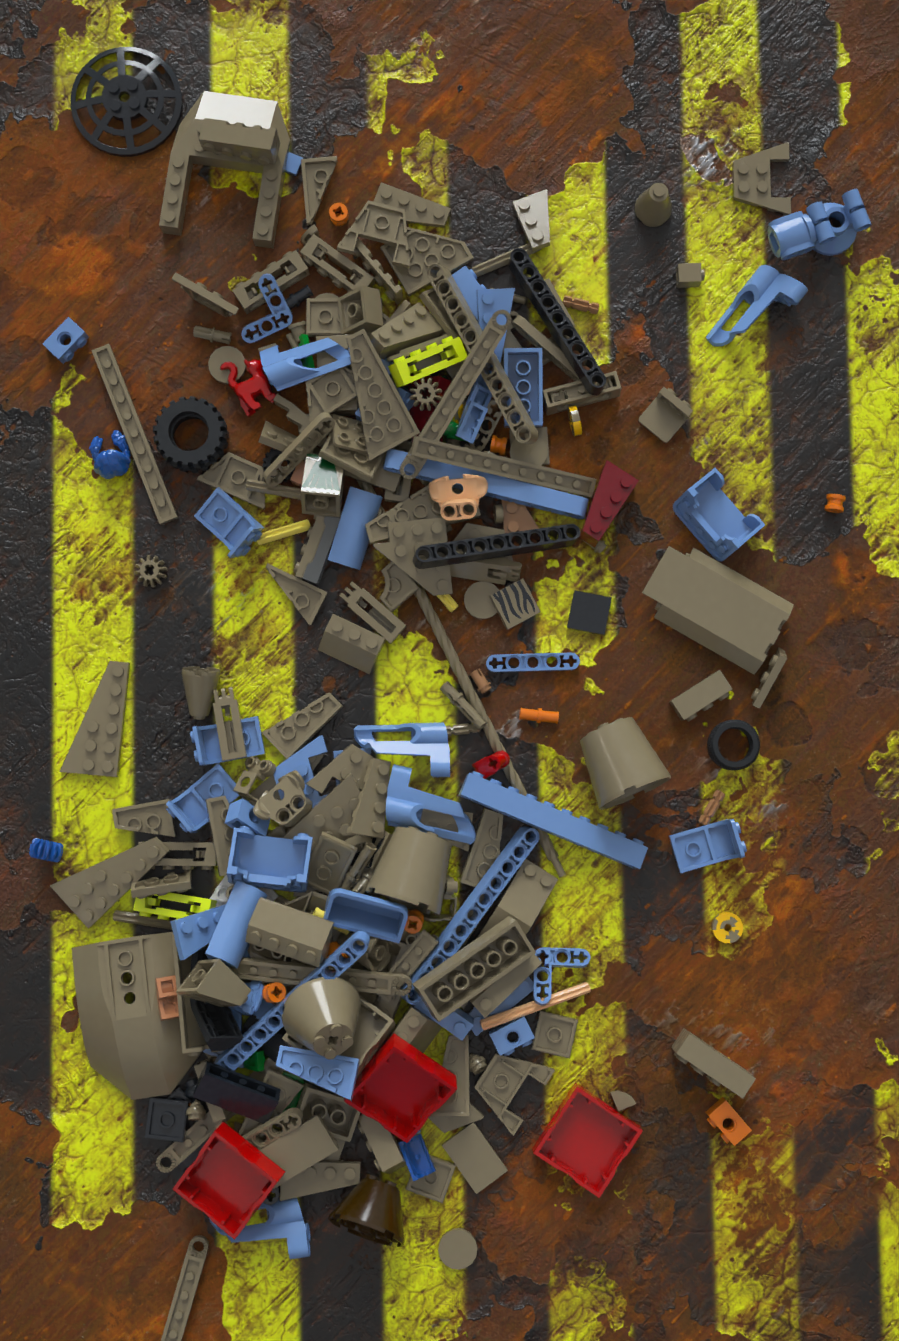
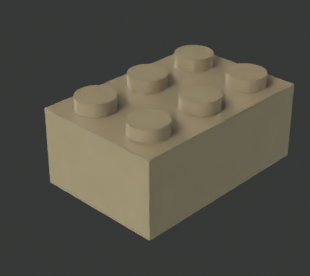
(336, 1114)

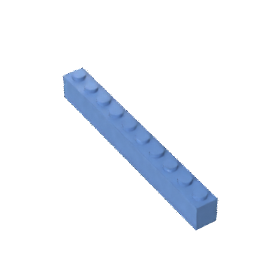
(553, 821)

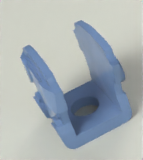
(255, 1003)

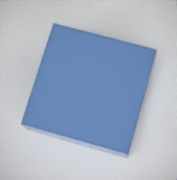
(293, 164)

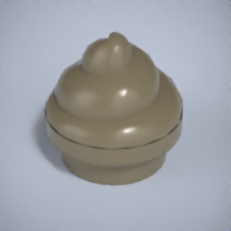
(476, 1063)
(196, 1111)

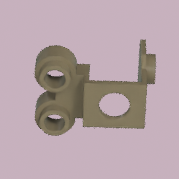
(256, 770)
(450, 888)

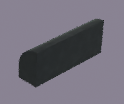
(236, 1092)

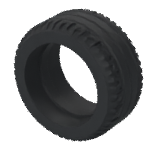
(753, 739)

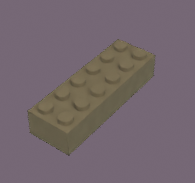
(474, 968)

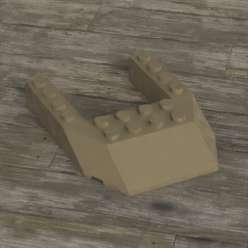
(188, 151)

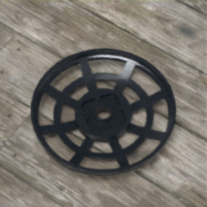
(130, 109)

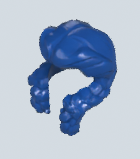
(111, 462)

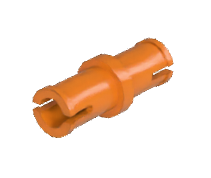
(539, 715)

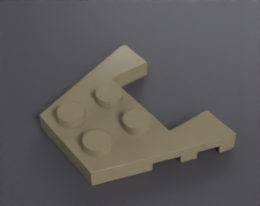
(753, 180)
(379, 224)
(349, 761)
(501, 1082)

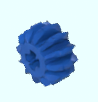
(46, 850)

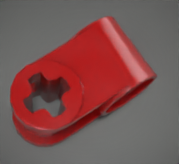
(492, 763)

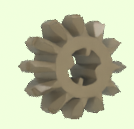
(432, 391)
(157, 568)

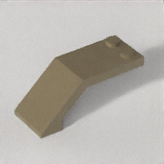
(523, 897)

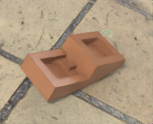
(167, 997)

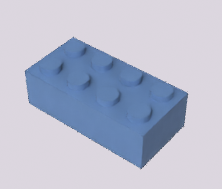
(525, 373)

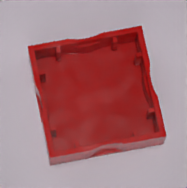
(402, 1088)
(587, 1139)
(229, 1180)

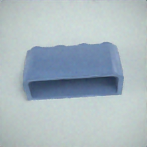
(366, 913)

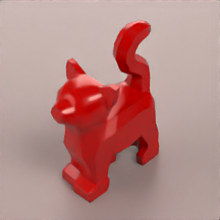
(250, 388)

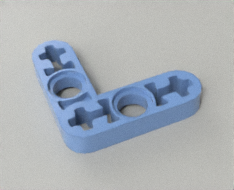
(276, 311)
(551, 962)

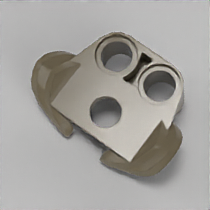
(269, 808)

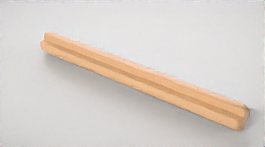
(532, 1007)

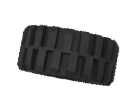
(180, 412)

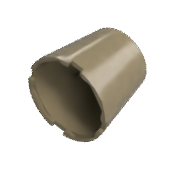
(621, 762)
(412, 870)

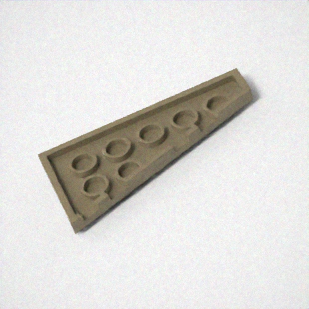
(414, 508)
(99, 737)
(103, 884)

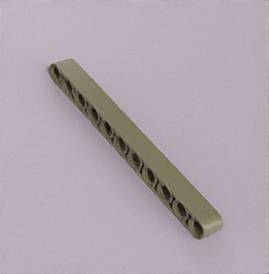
(498, 374)

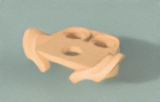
(473, 489)

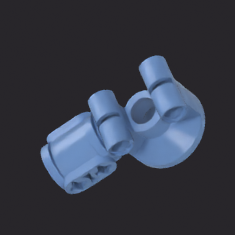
(803, 232)

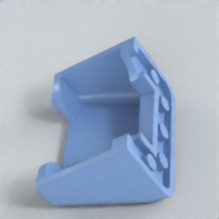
(714, 517)
(269, 860)

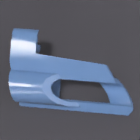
(759, 292)
(286, 369)
(426, 740)
(406, 805)
(283, 1222)

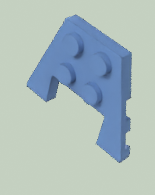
(301, 763)

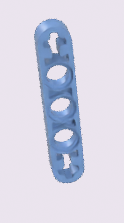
(541, 657)

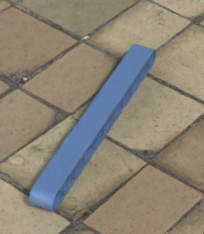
(498, 486)
(472, 903)
(271, 1026)

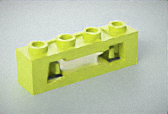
(401, 371)
(145, 908)

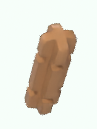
(580, 304)
(711, 807)

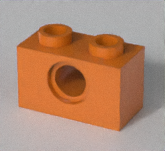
(738, 1128)

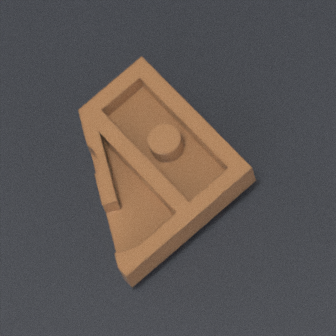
(517, 518)

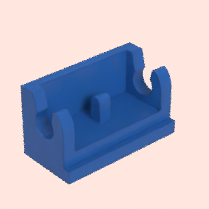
(417, 1157)

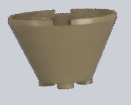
(323, 1015)

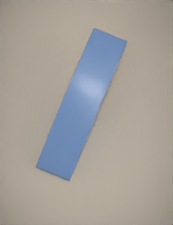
(474, 410)

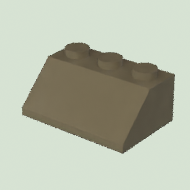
(351, 644)

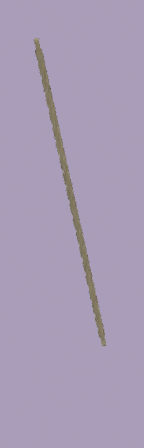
(467, 688)

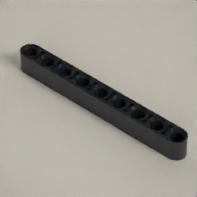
(560, 329)
(488, 549)

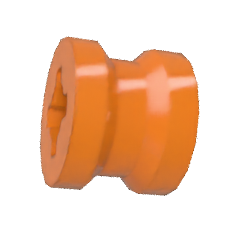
(340, 218)
(498, 445)
(835, 503)
(417, 917)
(268, 992)

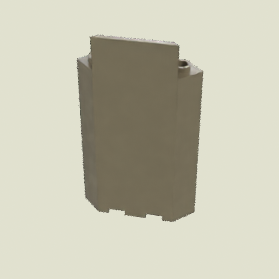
(717, 607)

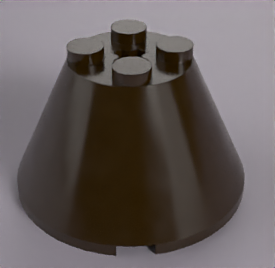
(372, 1212)

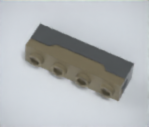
(317, 549)

